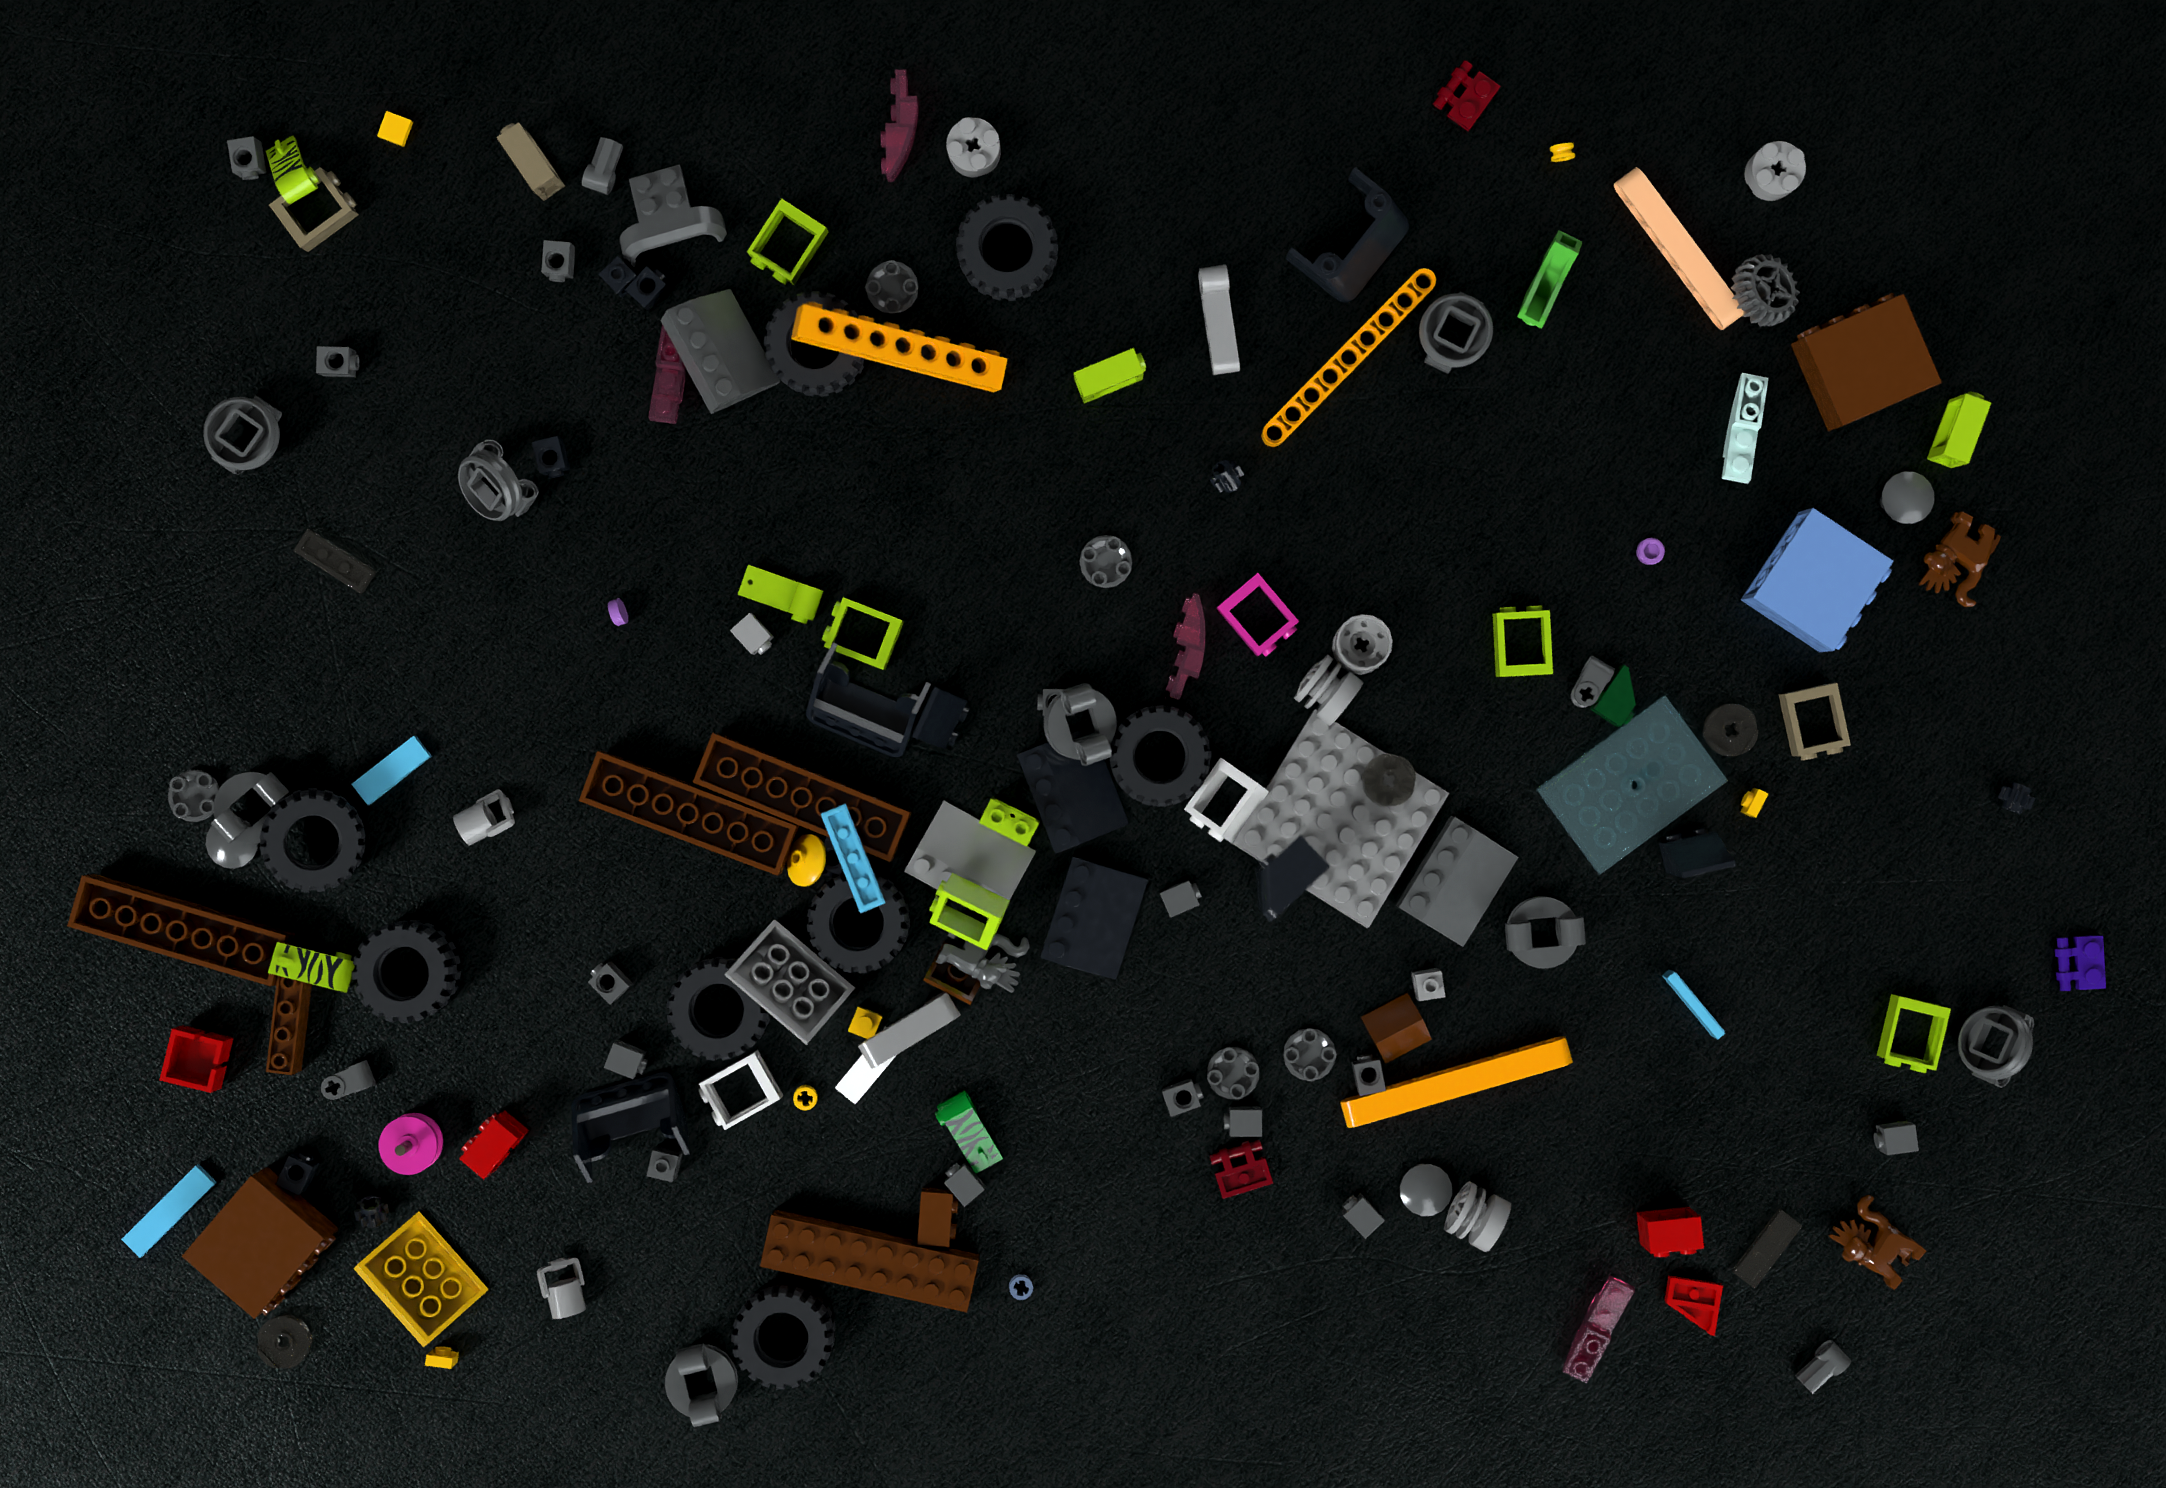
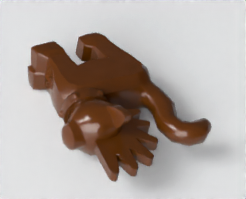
(1964, 550)
(1883, 1247)

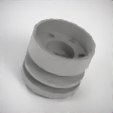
(1367, 630)
(1328, 689)
(1481, 1218)

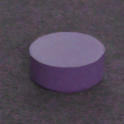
(1650, 551)
(617, 612)

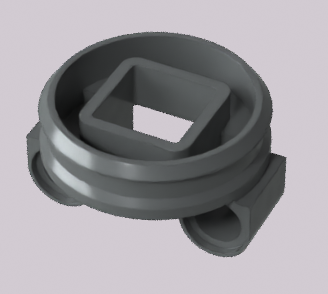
(1466, 309)
(262, 445)
(513, 496)
(1090, 747)
(227, 821)
(1569, 932)
(2015, 1050)
(705, 1407)

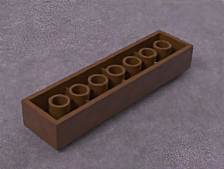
(798, 793)
(689, 812)
(176, 928)
(869, 1260)

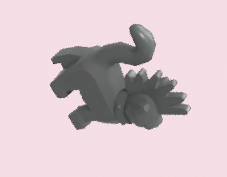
(972, 961)

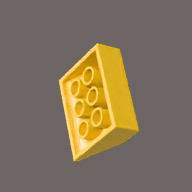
(421, 1279)

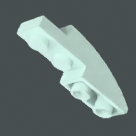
(1743, 428)

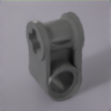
(1594, 678)
(351, 1080)

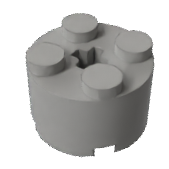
(968, 133)
(1787, 161)

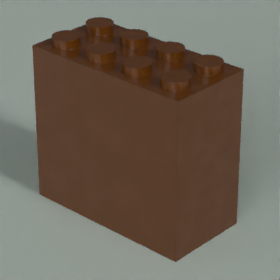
(1865, 361)
(261, 1243)

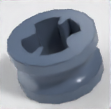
(1013, 1290)

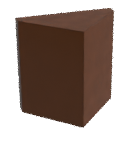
(952, 980)
(1396, 1027)

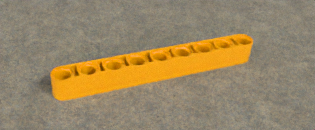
(1354, 346)
(1457, 1081)

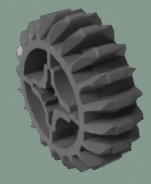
(1772, 287)

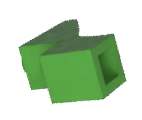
(1549, 279)

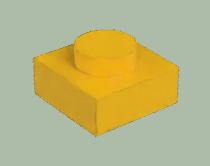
(1753, 802)
(865, 1022)
(442, 1357)

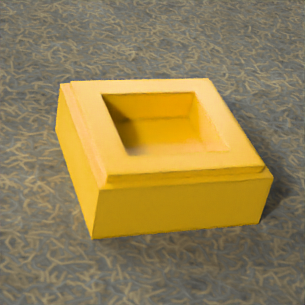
(395, 128)

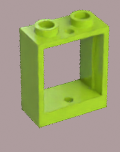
(785, 209)
(1110, 375)
(1959, 430)
(1499, 642)
(887, 645)
(998, 819)
(974, 898)
(1935, 1038)

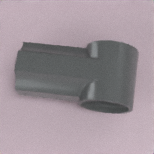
(601, 172)
(1828, 1362)

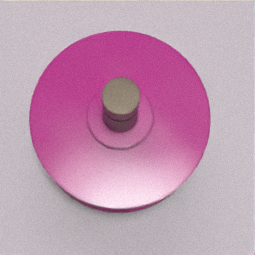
(410, 1143)

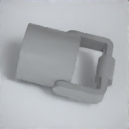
(479, 821)
(564, 1296)

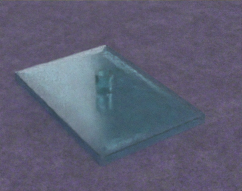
(1596, 793)

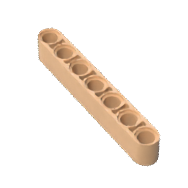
(1678, 248)

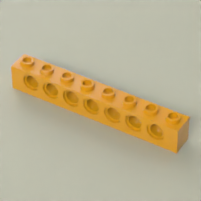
(808, 331)

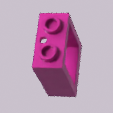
(1285, 631)

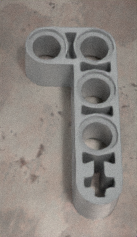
(1218, 319)
(909, 1030)

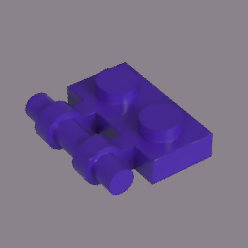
(2088, 962)

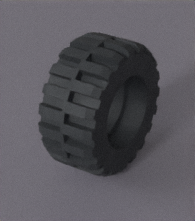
(1000, 212)
(789, 370)
(1196, 755)
(318, 876)
(851, 957)
(373, 980)
(691, 1030)
(773, 1368)

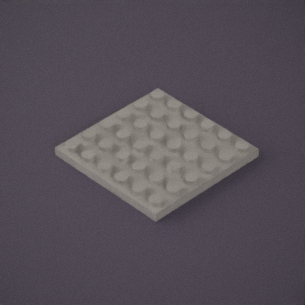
(1323, 800)

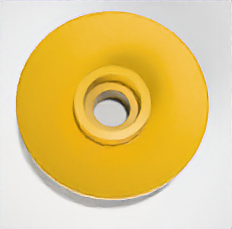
(806, 860)

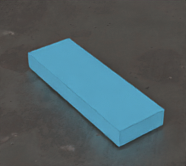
(391, 770)
(1693, 1004)

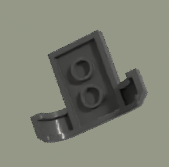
(666, 214)

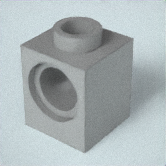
(752, 634)
(1428, 984)

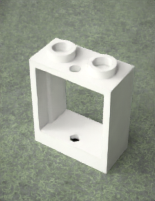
(1252, 798)
(764, 1078)

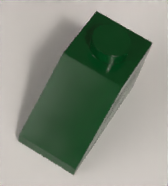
(1616, 699)

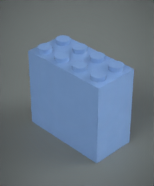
(1817, 581)

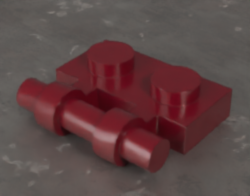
(1473, 100)
(1243, 1176)

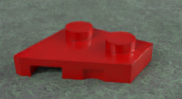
(1695, 1300)

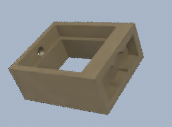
(530, 160)
(327, 228)
(1792, 727)

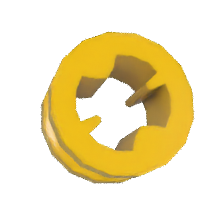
(1562, 152)
(810, 1091)

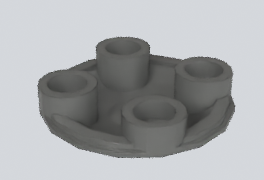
(892, 287)
(1907, 497)
(1106, 561)
(193, 795)
(229, 854)
(1309, 1054)
(1233, 1073)
(1426, 1189)

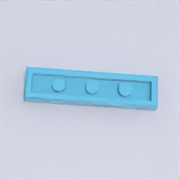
(853, 858)
(168, 1211)

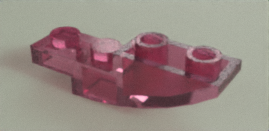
(899, 135)
(668, 382)
(1192, 636)
(1596, 1328)

